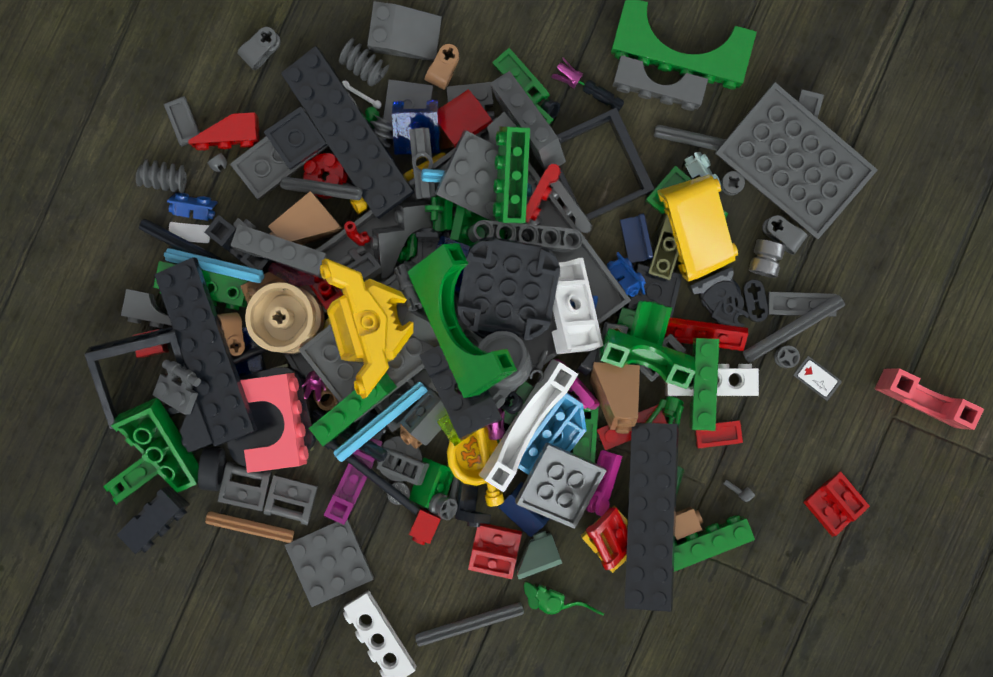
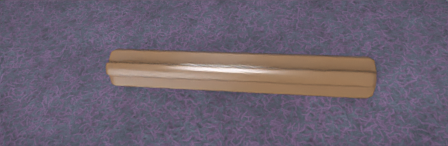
(249, 527)

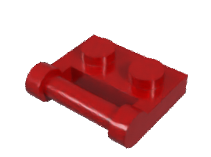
(615, 534)

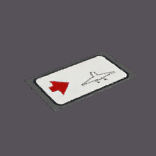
(817, 378)

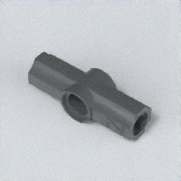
(421, 148)

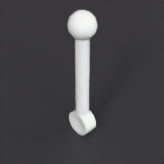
(376, 104)

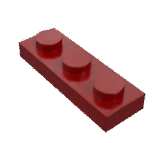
(611, 438)

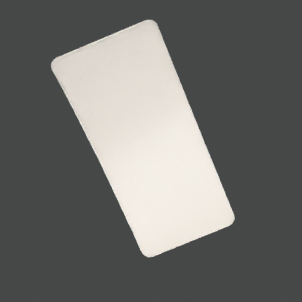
(190, 232)

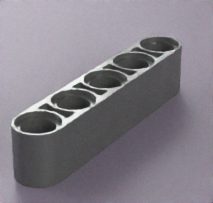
(535, 232)

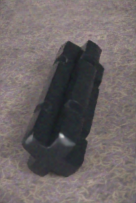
(603, 95)

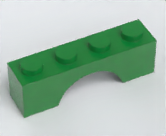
(670, 364)
(704, 384)
(349, 410)

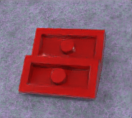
(462, 114)
(836, 504)
(495, 550)

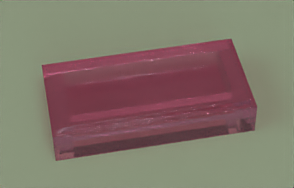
(291, 275)

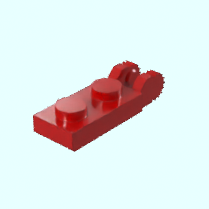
(541, 192)

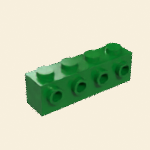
(511, 174)
(221, 287)
(712, 541)

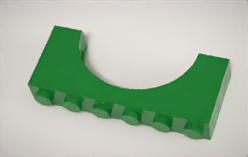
(721, 65)
(435, 286)

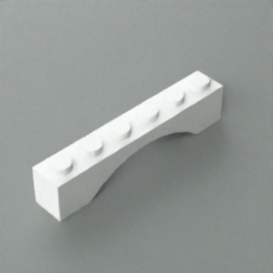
(509, 452)

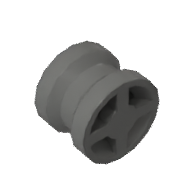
(728, 186)
(791, 355)
(443, 506)

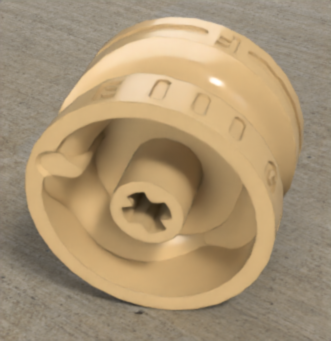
(283, 317)

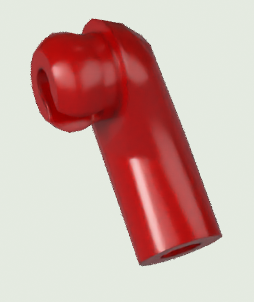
(352, 233)

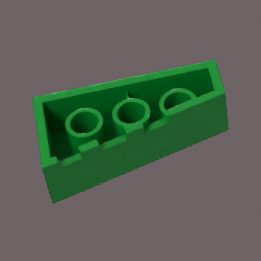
(160, 442)

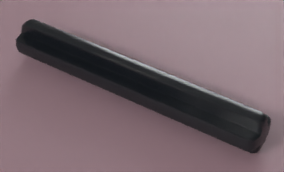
(173, 240)
(369, 447)

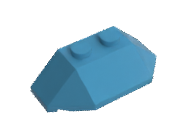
(560, 427)

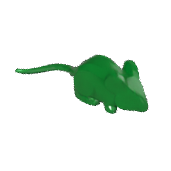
(549, 600)

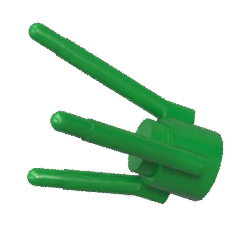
(672, 408)

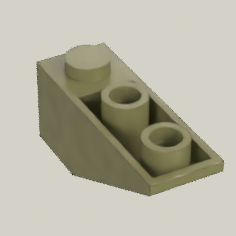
(665, 252)

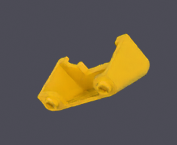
(698, 226)

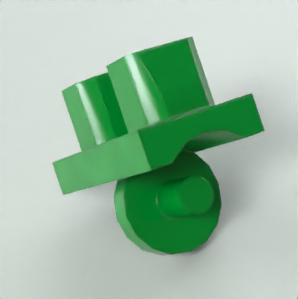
(441, 213)

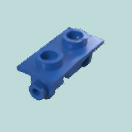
(183, 204)
(623, 269)

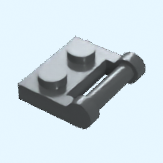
(241, 493)
(294, 493)

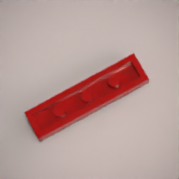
(729, 336)

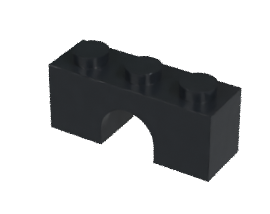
(223, 234)

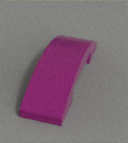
(349, 488)

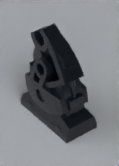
(719, 296)

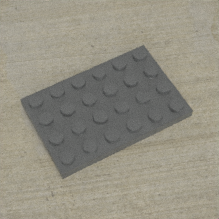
(796, 161)
(340, 375)

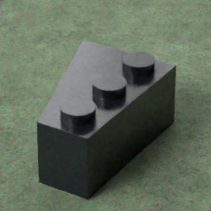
(153, 520)

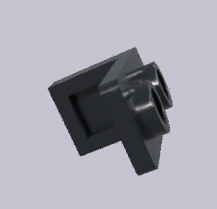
(427, 242)
(467, 505)

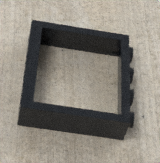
(630, 153)
(123, 346)

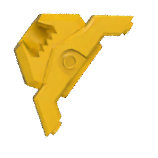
(365, 323)

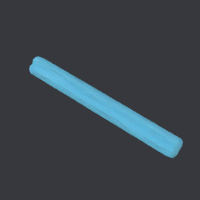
(216, 266)
(380, 421)

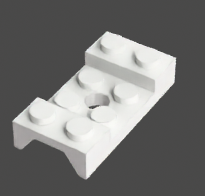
(576, 327)

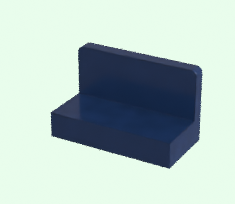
(636, 239)
(526, 519)

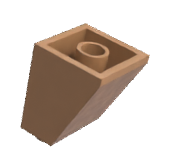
(305, 222)
(618, 394)

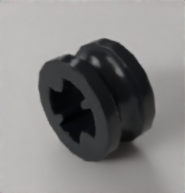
(517, 403)

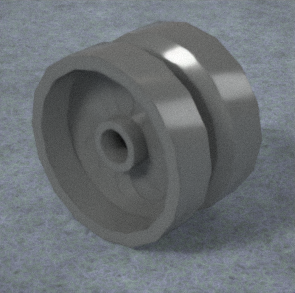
(518, 353)

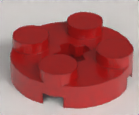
(325, 162)

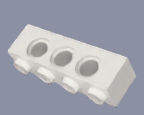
(747, 385)
(367, 605)

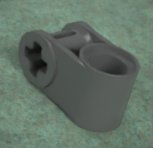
(257, 49)
(787, 233)

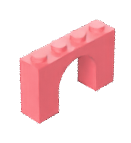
(906, 389)
(290, 448)

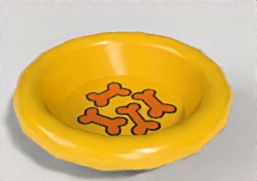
(466, 459)

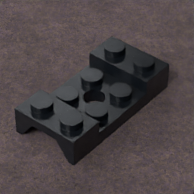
(464, 413)

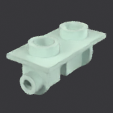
(699, 166)

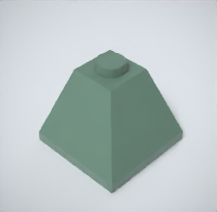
(539, 555)

